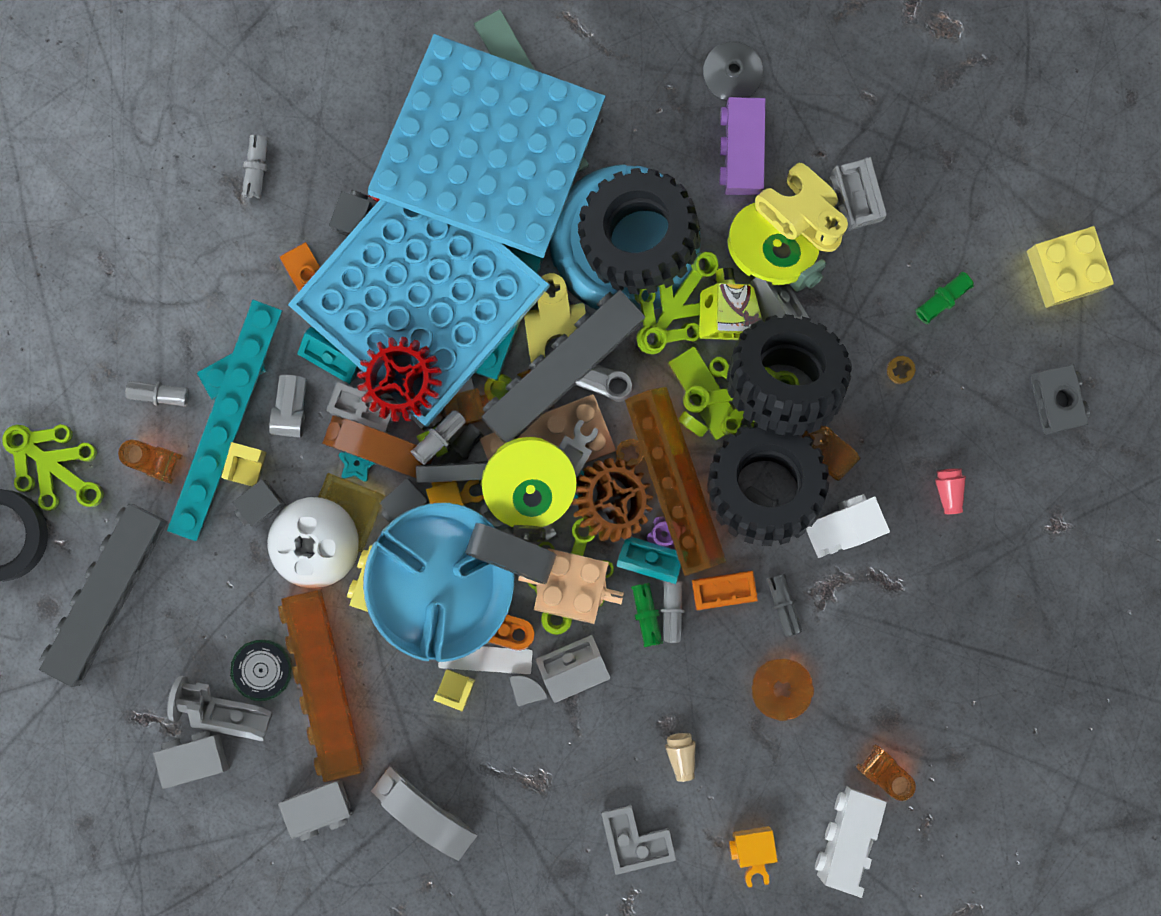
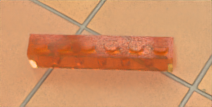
(675, 480)
(321, 685)

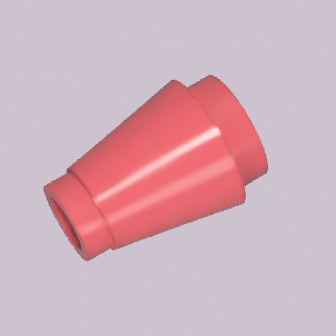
(951, 489)

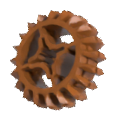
(623, 525)

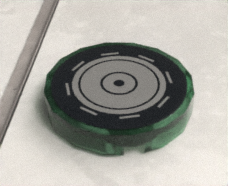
(261, 670)

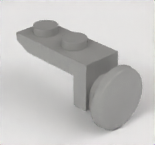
(216, 713)

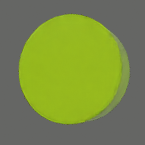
(497, 388)
(693, 424)

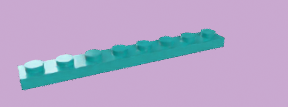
(224, 420)

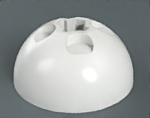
(325, 531)

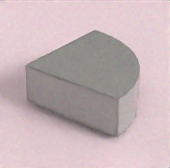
(526, 690)

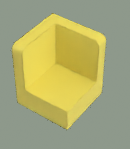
(243, 464)
(454, 690)

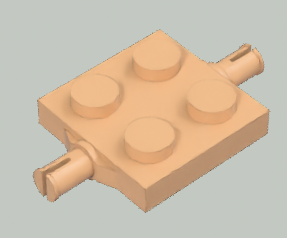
(574, 588)

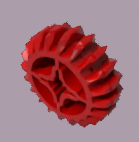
(385, 357)

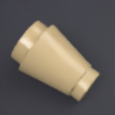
(682, 755)

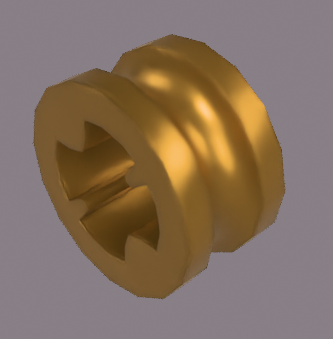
(909, 374)

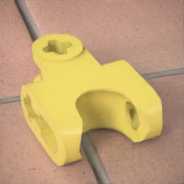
(806, 213)
(551, 318)

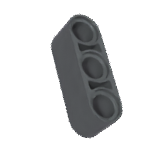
(510, 553)

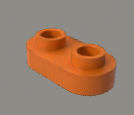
(504, 635)

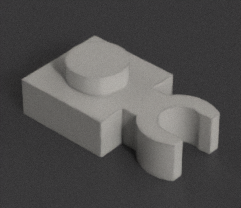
(576, 448)

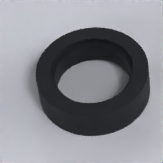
(35, 537)

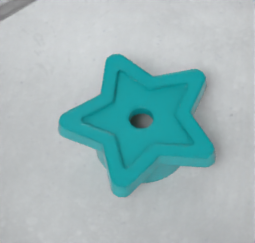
(351, 470)

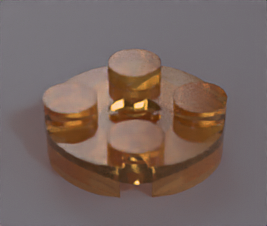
(784, 671)

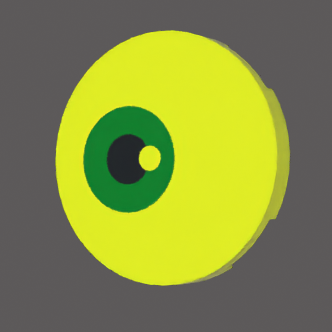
(765, 252)
(528, 482)

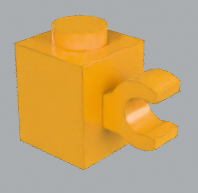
(450, 493)
(754, 849)

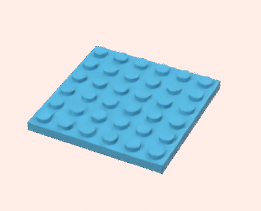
(487, 145)
(421, 283)

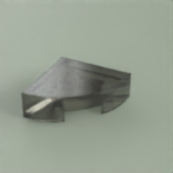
(530, 533)

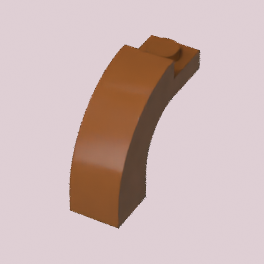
(372, 445)

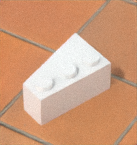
(850, 526)
(850, 840)

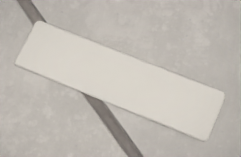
(493, 660)

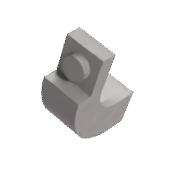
(422, 816)

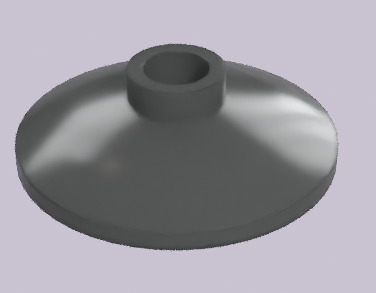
(727, 84)

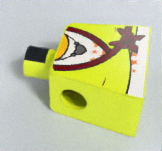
(727, 308)

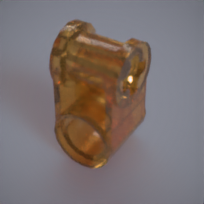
(837, 453)
(155, 461)
(885, 773)

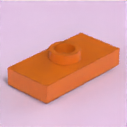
(300, 264)
(724, 590)

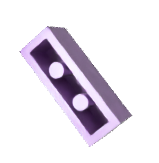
(743, 146)

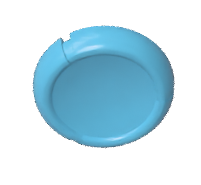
(632, 234)
(428, 591)

